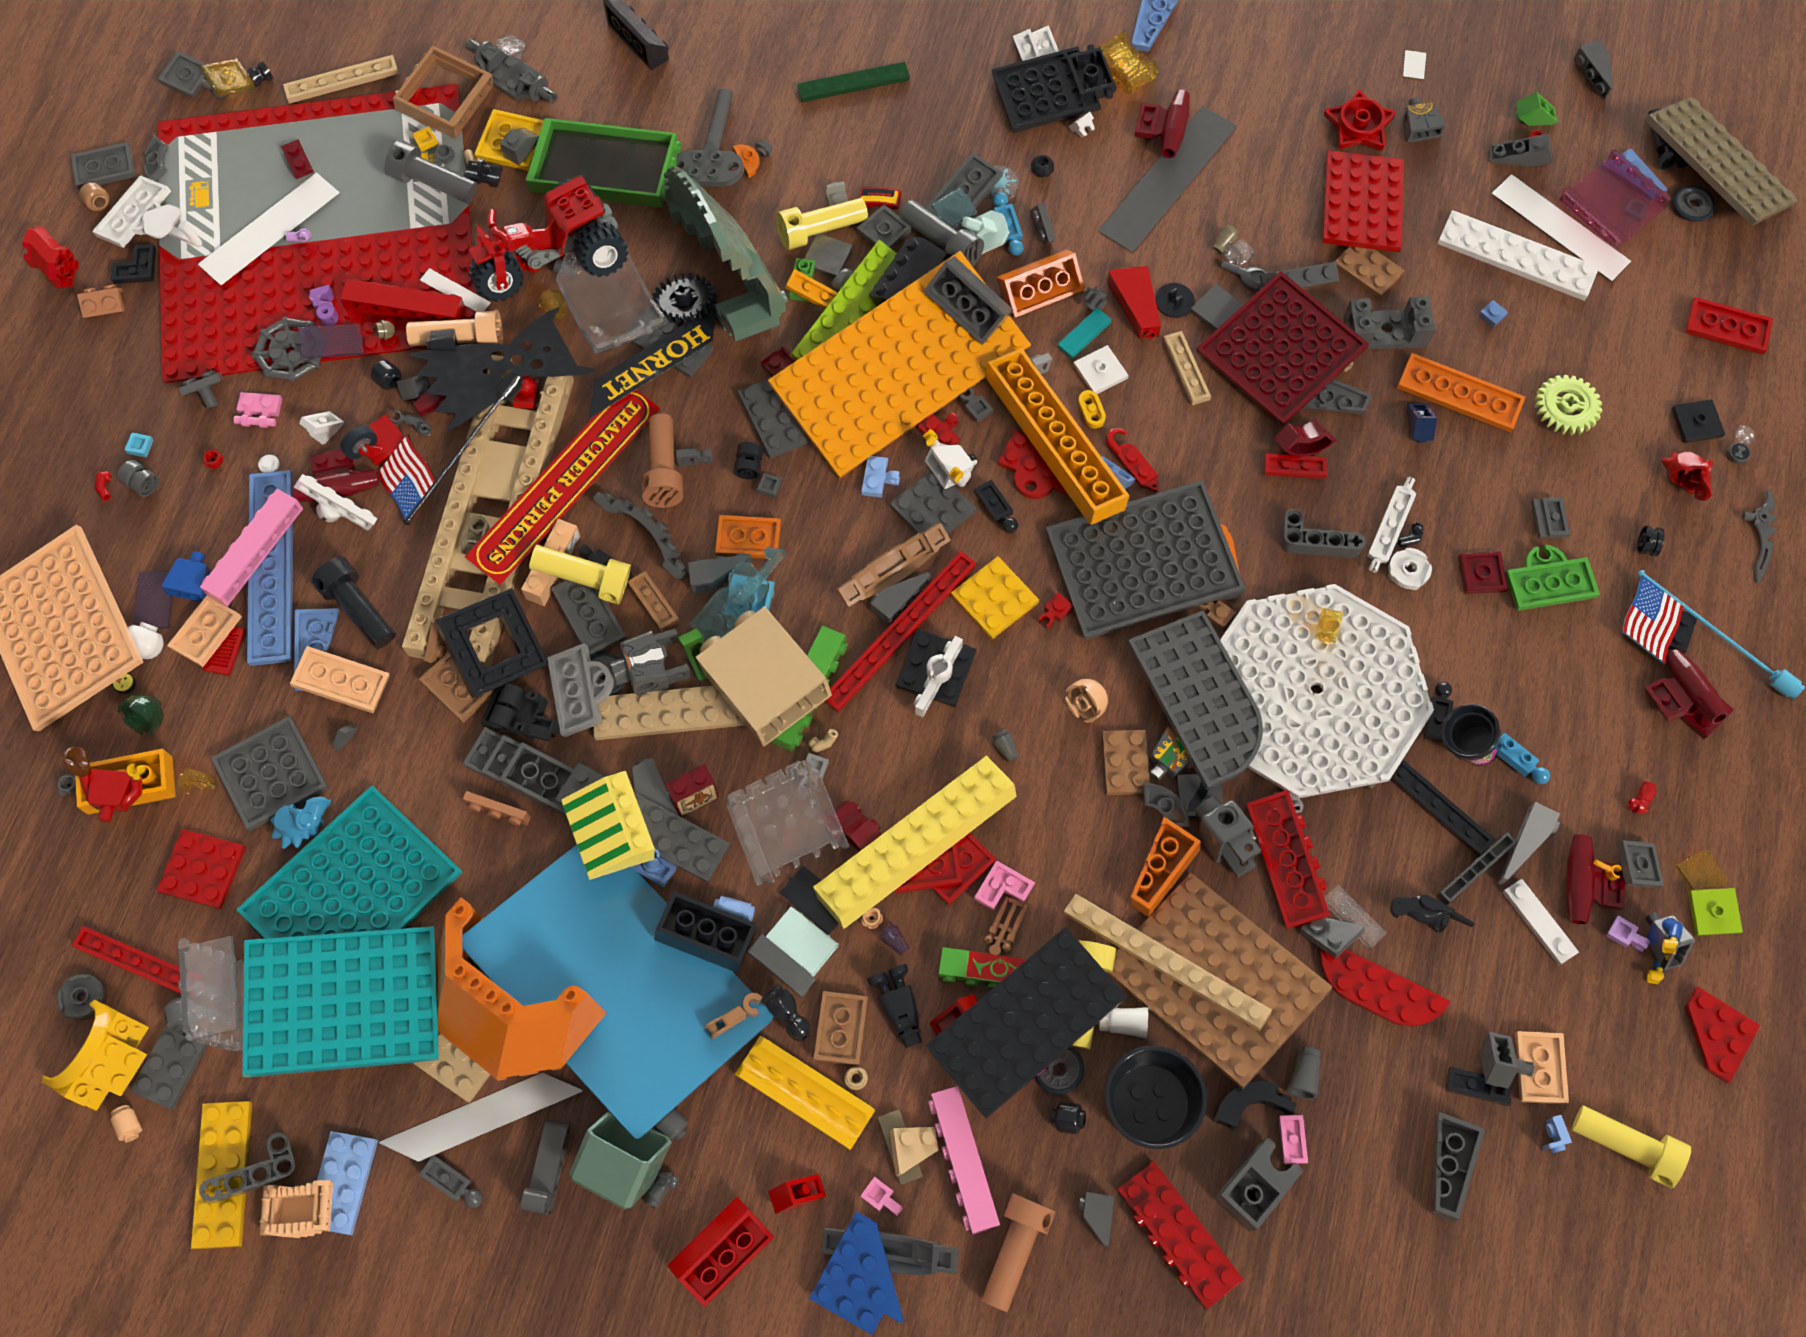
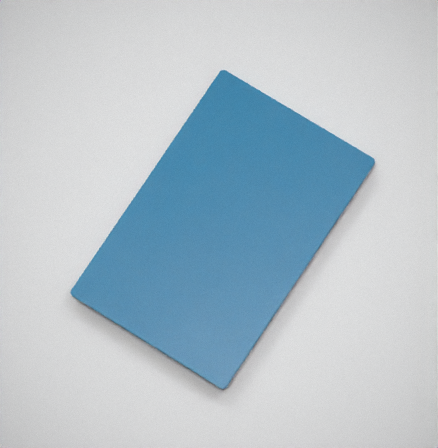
(655, 997)

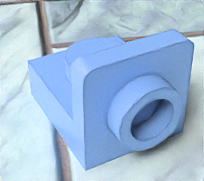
(1557, 1130)

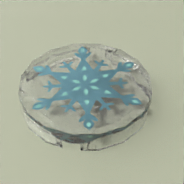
(1007, 184)

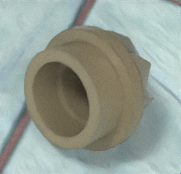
(384, 329)

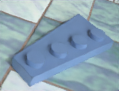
(1150, 21)
(313, 629)

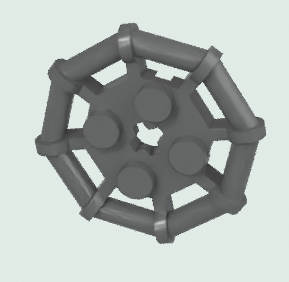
(278, 353)

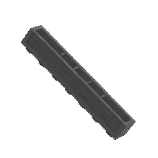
(1476, 868)

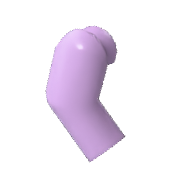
(302, 235)

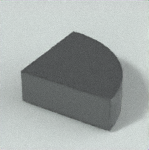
(343, 736)

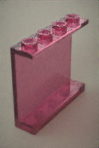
(1615, 200)

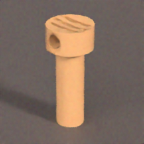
(483, 329)

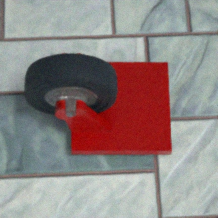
(374, 441)

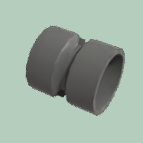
(138, 478)

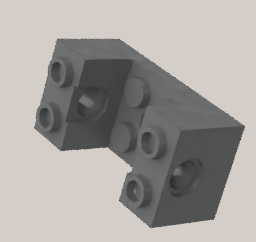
(1408, 327)

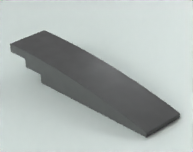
(519, 768)

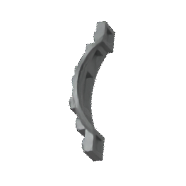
(655, 527)
(905, 1253)

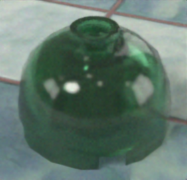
(142, 713)

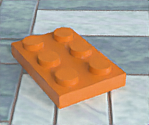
(746, 535)

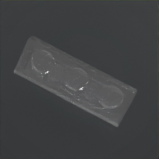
(1350, 911)

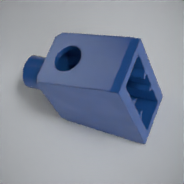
(187, 577)

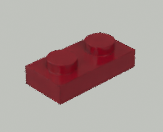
(297, 159)

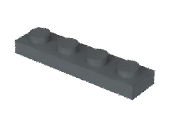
(1308, 276)

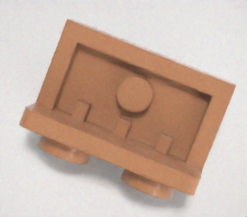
(101, 302)

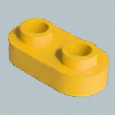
(1091, 410)

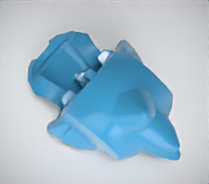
(298, 824)

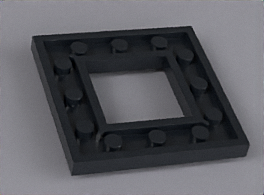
(475, 677)

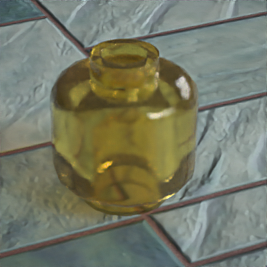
(552, 300)

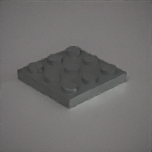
(930, 503)

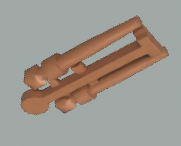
(995, 949)

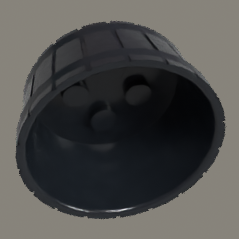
(1155, 1097)

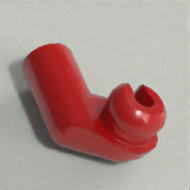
(99, 485)

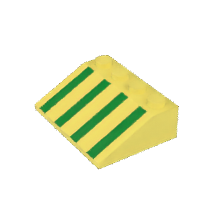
(608, 826)

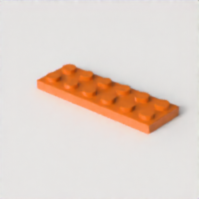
(1461, 392)

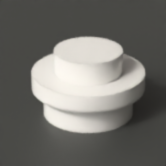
(268, 463)

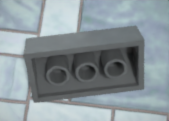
(968, 300)

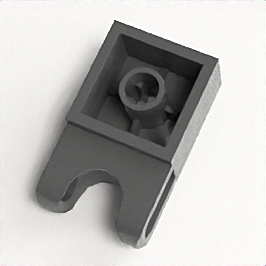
(1263, 1181)

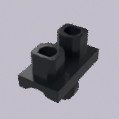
(483, 172)

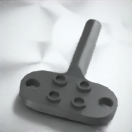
(710, 165)

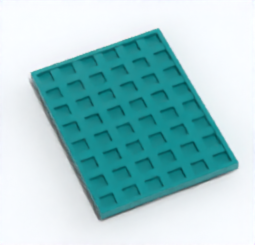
(339, 1001)

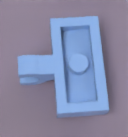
(877, 475)

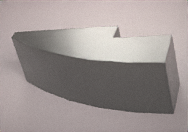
(781, 966)

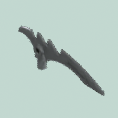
(1762, 519)

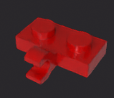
(942, 429)

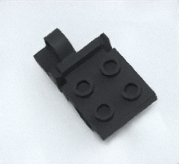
(519, 713)

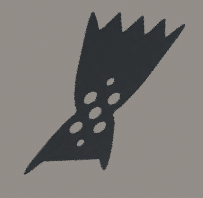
(471, 391)

